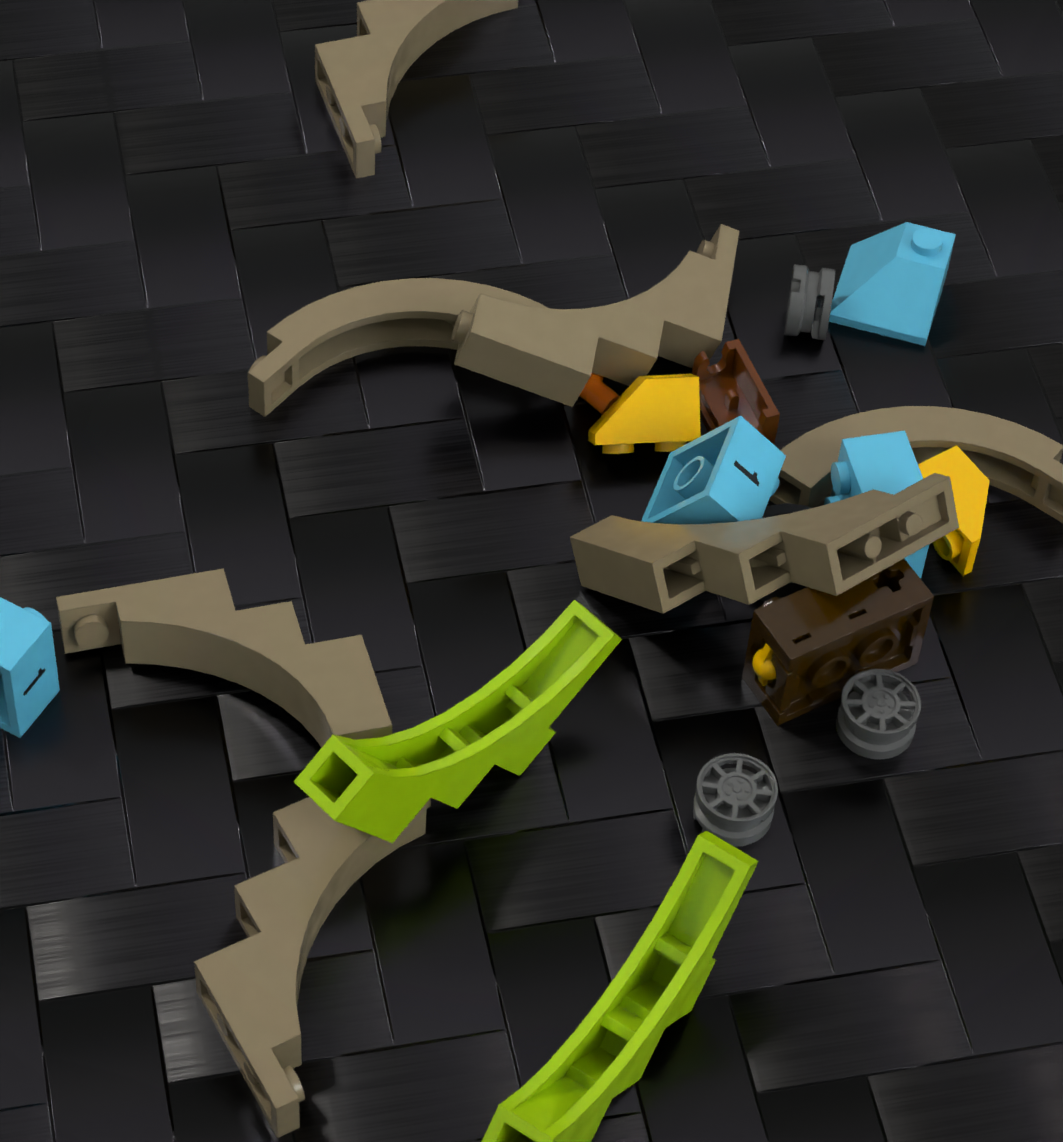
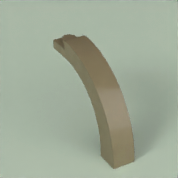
(362, 322)
(1004, 451)

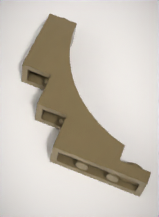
(363, 71)
(560, 348)
(748, 559)
(195, 627)
(257, 981)

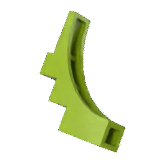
(506, 723)
(645, 997)

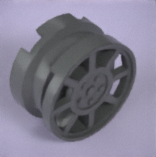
(803, 299)
(877, 716)
(734, 800)

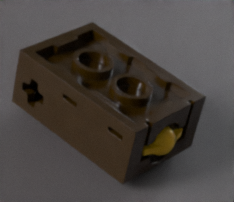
(815, 641)

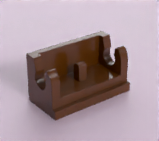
(734, 390)

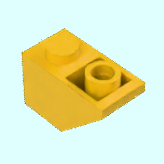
(651, 411)
(970, 498)

